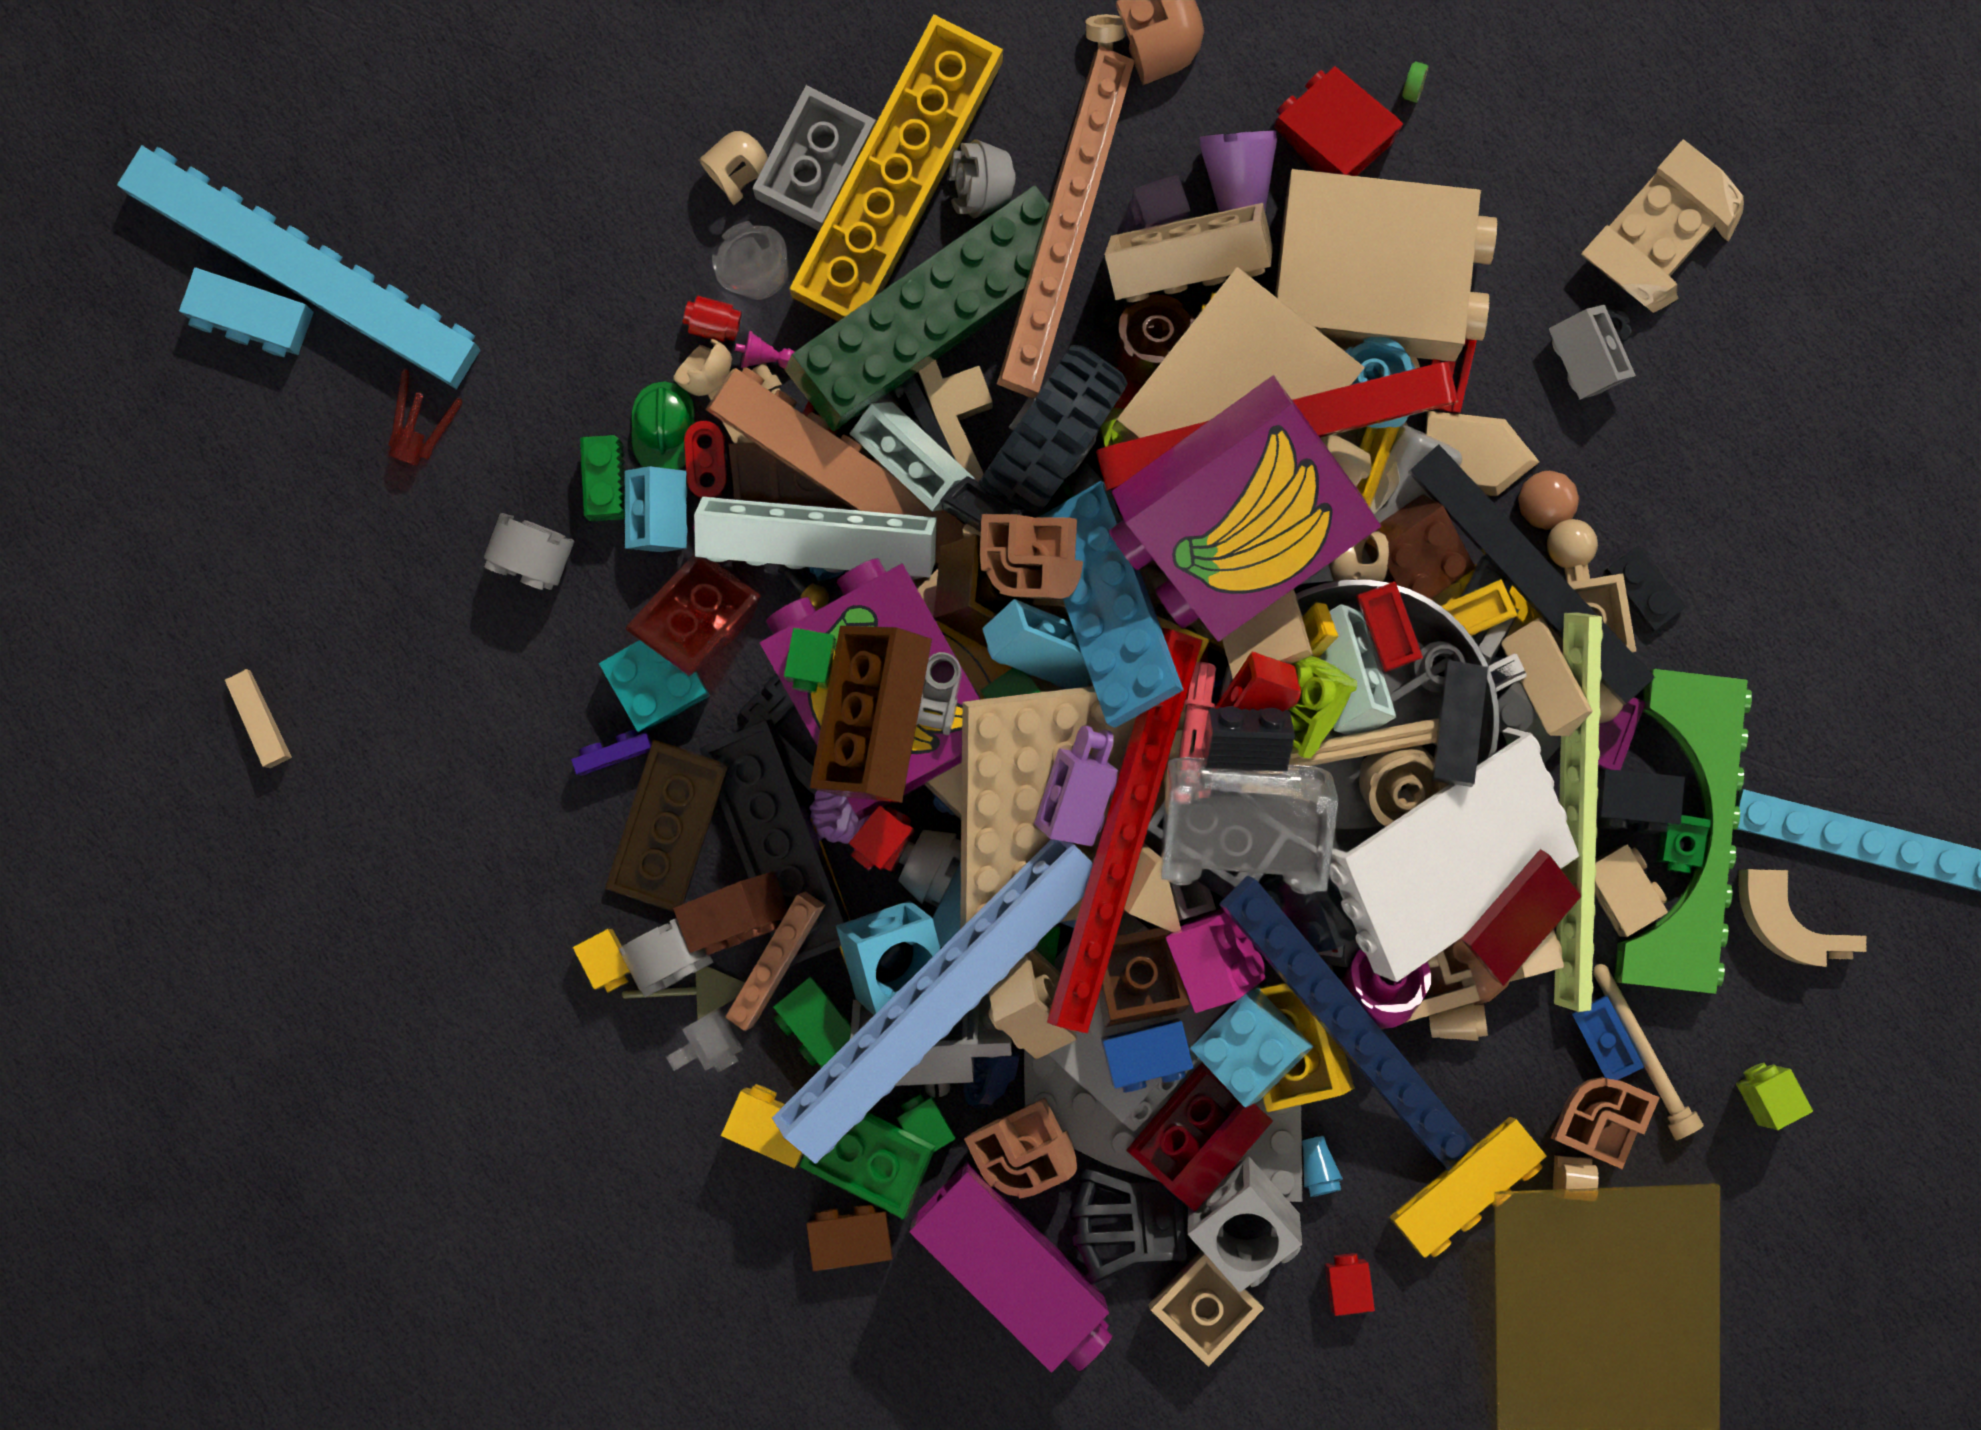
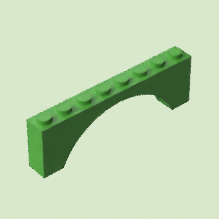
(1707, 723)

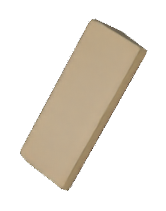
(1548, 679)

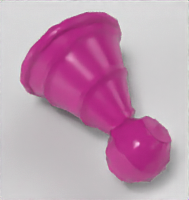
(758, 352)

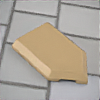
(1488, 447)

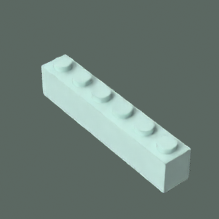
(813, 536)

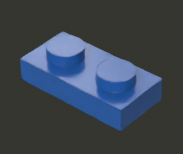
(1608, 1040)

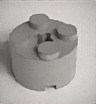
(529, 551)
(661, 958)

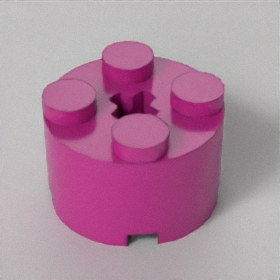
(1386, 1001)

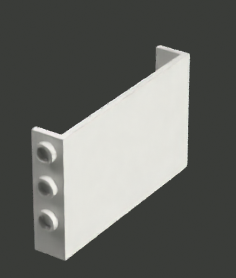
(1451, 858)

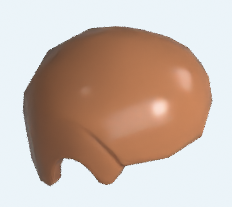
(1548, 499)

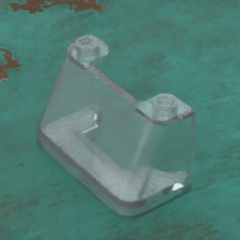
(1249, 823)

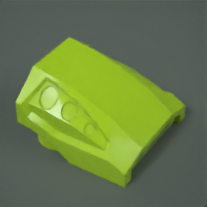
(1321, 702)

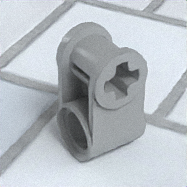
(940, 696)

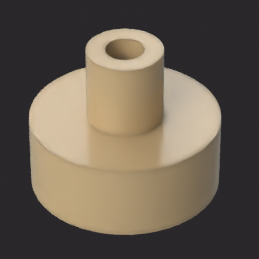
(1105, 30)

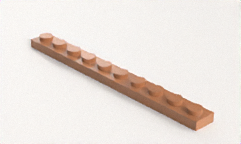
(1066, 223)

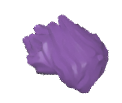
(834, 818)

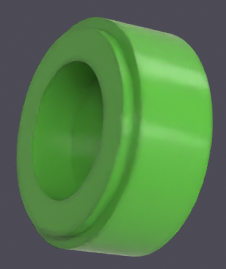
(1415, 81)

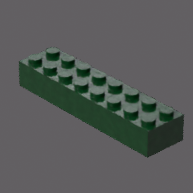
(921, 313)

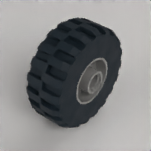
(1054, 430)

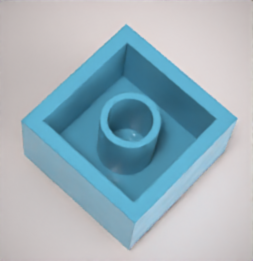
(1251, 1047)

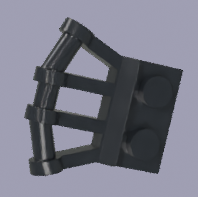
(1154, 1219)

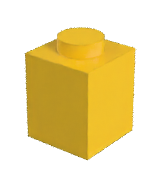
(603, 960)

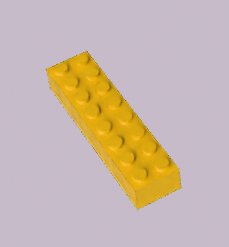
(897, 170)

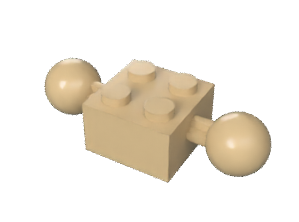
(1573, 546)

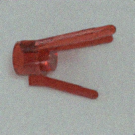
(406, 443)

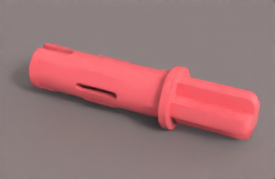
(1197, 708)

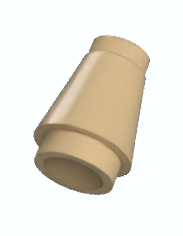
(1460, 1023)

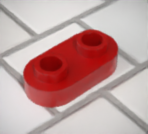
(705, 461)

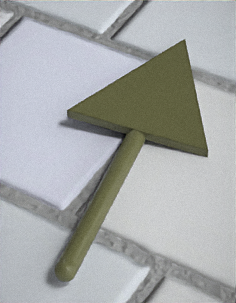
(712, 991)

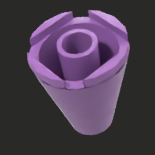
(1239, 167)

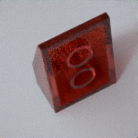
(695, 614)

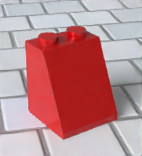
(1337, 124)

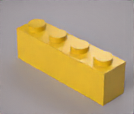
(1468, 1187)

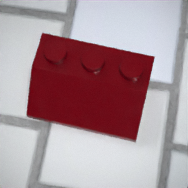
(1198, 1137)

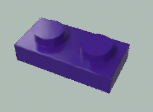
(596, 757)

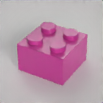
(1215, 960)

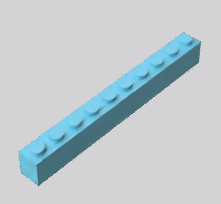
(299, 266)

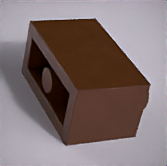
(849, 1238)

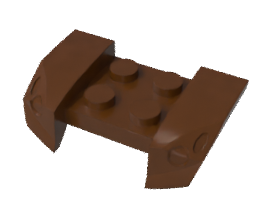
(764, 478)

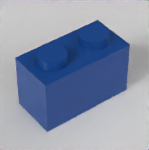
(1147, 1055)

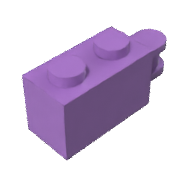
(1078, 789)

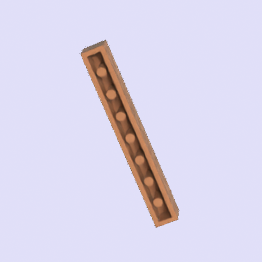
(818, 454)

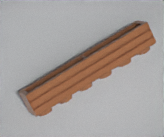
(775, 961)

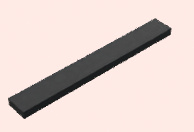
(1523, 565)

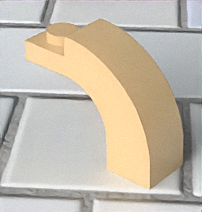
(1768, 914)

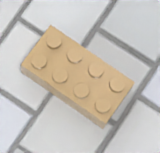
(1189, 252)

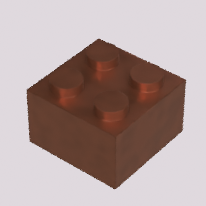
(1422, 548)
(732, 914)

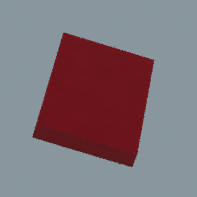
(1521, 917)

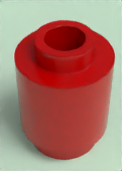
(712, 319)

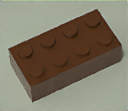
(871, 713)

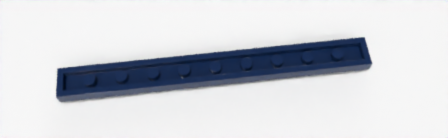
(1346, 1021)

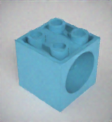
(871, 935)

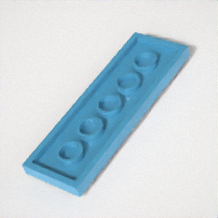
(1115, 615)

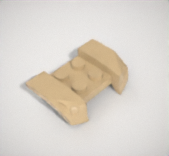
(1666, 225)

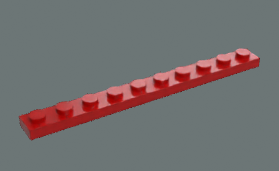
(1120, 847)

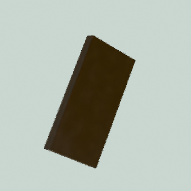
(666, 826)

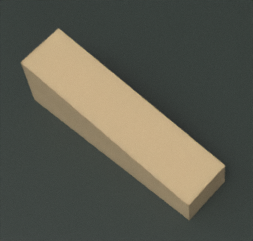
(258, 719)

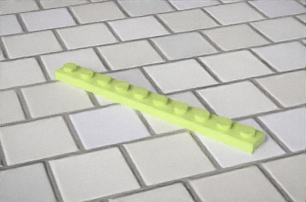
(1579, 799)

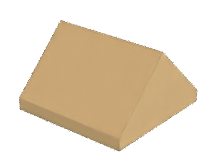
(1151, 896)

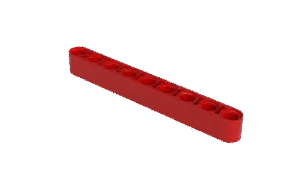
(1326, 412)

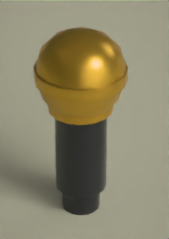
(817, 594)

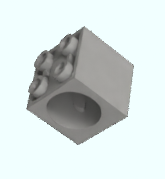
(1243, 1192)

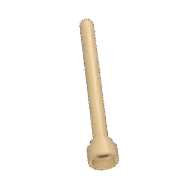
(1681, 1119)

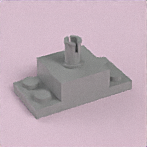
(952, 1056)

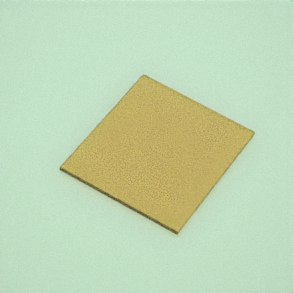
(1608, 1308)

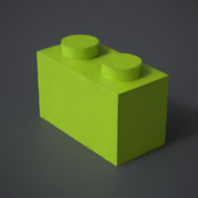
(1773, 1096)

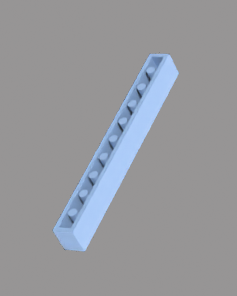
(935, 999)

